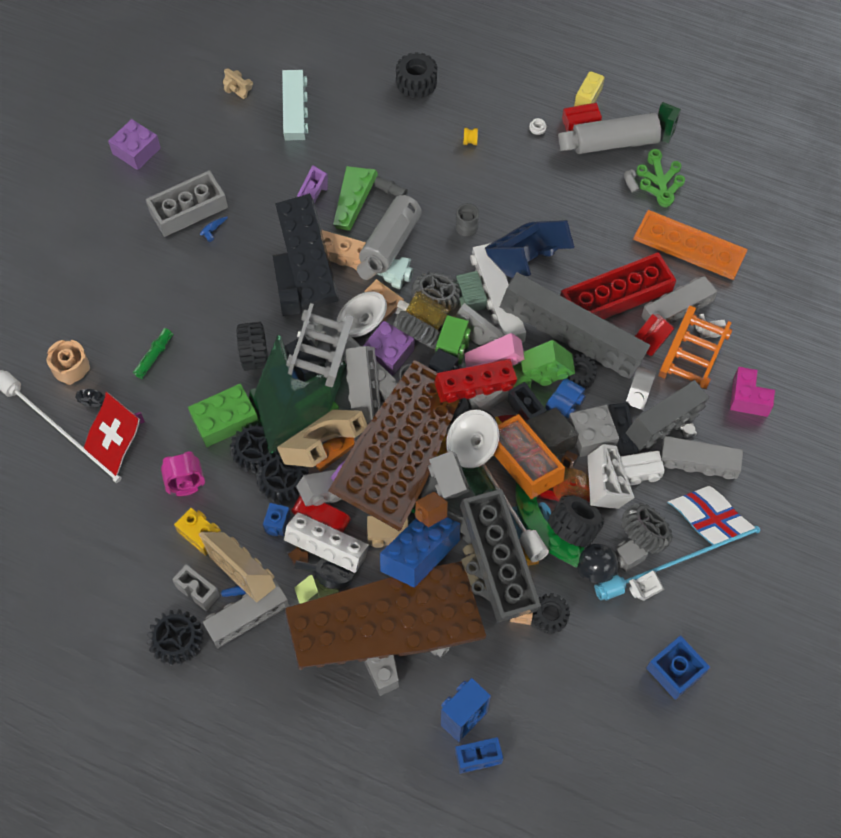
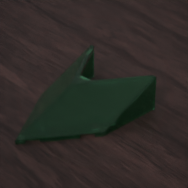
(288, 403)

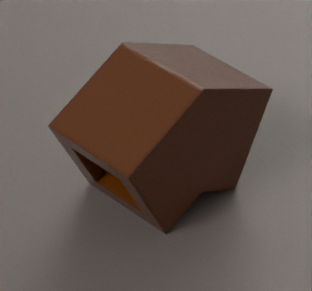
(569, 460)
(297, 555)

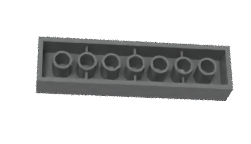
(573, 325)

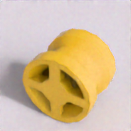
(470, 136)

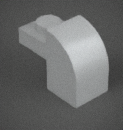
(640, 387)

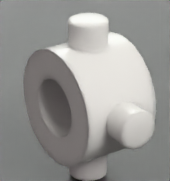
(688, 430)

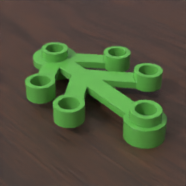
(660, 179)

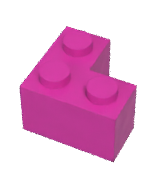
(747, 396)

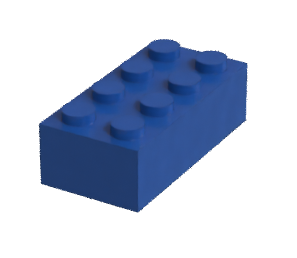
(419, 550)

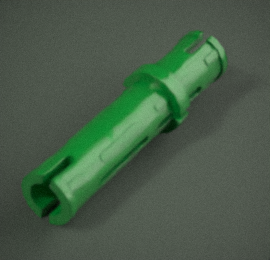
(149, 358)

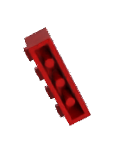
(475, 381)

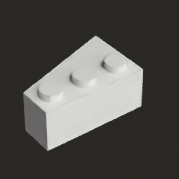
(608, 478)

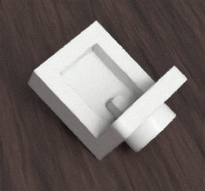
(704, 333)
(646, 586)

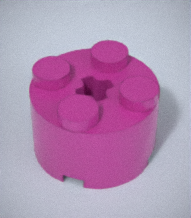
(182, 474)

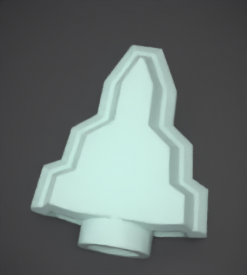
(398, 272)

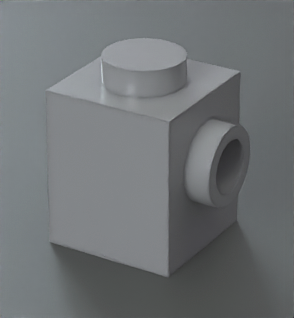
(629, 555)

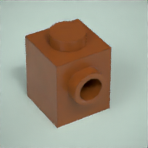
(431, 509)

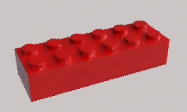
(623, 287)

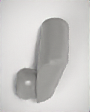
(630, 181)

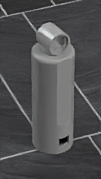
(612, 134)
(388, 237)

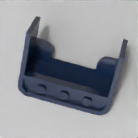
(526, 242)

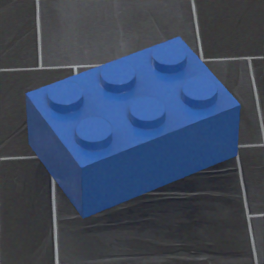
(464, 709)

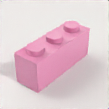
(500, 349)

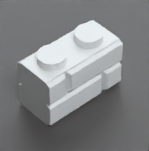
(643, 467)

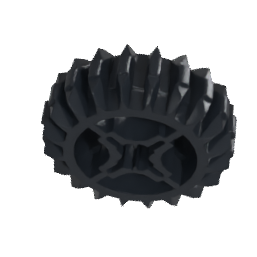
(244, 457)
(265, 481)
(167, 641)

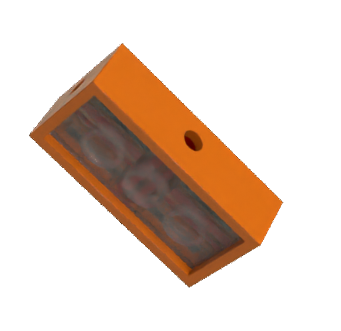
(527, 457)

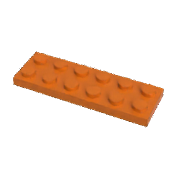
(690, 244)

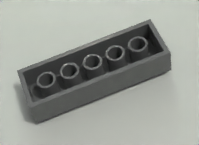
(500, 555)

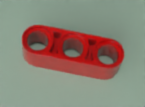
(324, 514)

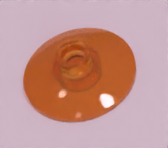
(580, 490)

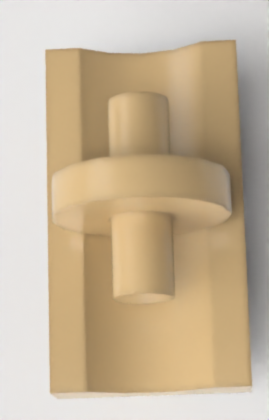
(234, 83)

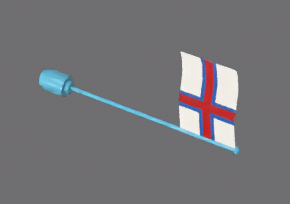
(710, 517)

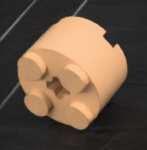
(68, 361)

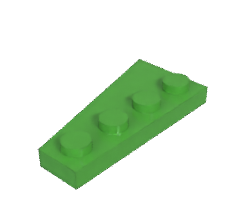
(354, 191)

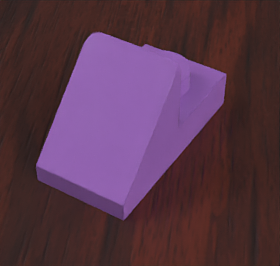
(314, 183)

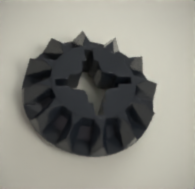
(90, 397)

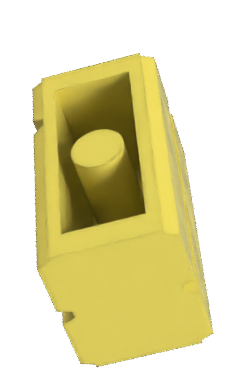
(589, 89)

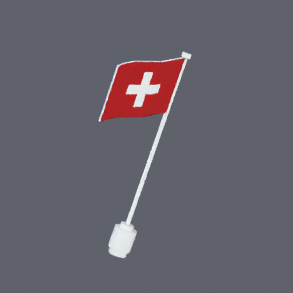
(108, 436)

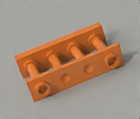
(683, 335)

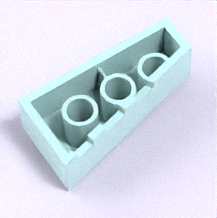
(294, 105)

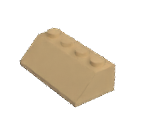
(238, 564)

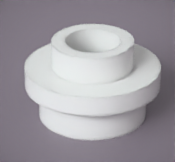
(538, 126)

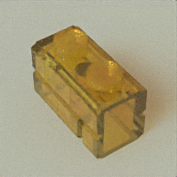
(427, 310)

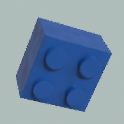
(678, 667)

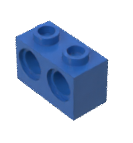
(478, 755)

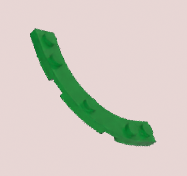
(534, 520)

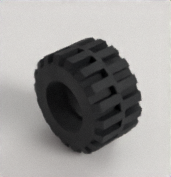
(416, 75)
(252, 345)
(576, 520)

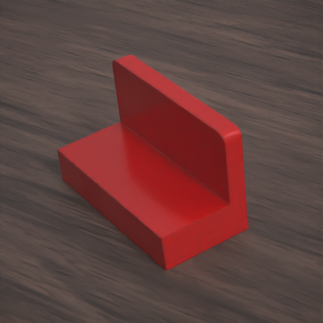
(655, 332)

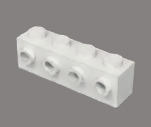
(326, 542)

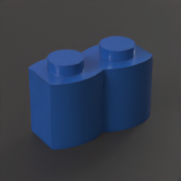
(566, 398)

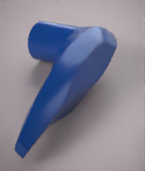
(211, 227)

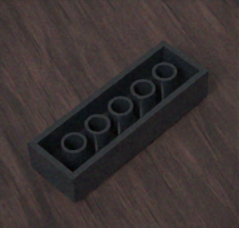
(307, 251)

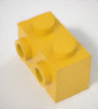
(191, 525)

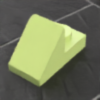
(311, 589)

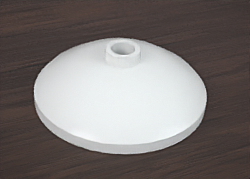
(367, 311)
(466, 434)

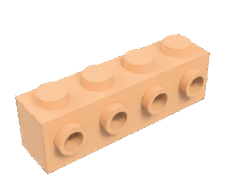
(343, 249)

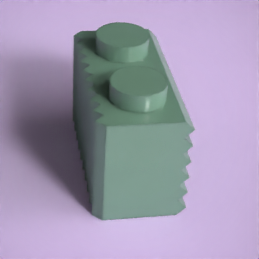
(471, 291)

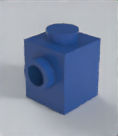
(276, 519)

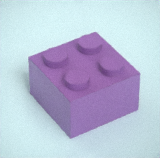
(134, 144)
(391, 347)

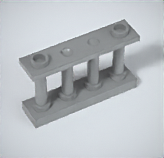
(333, 356)

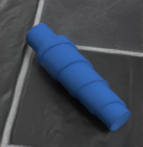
(234, 591)

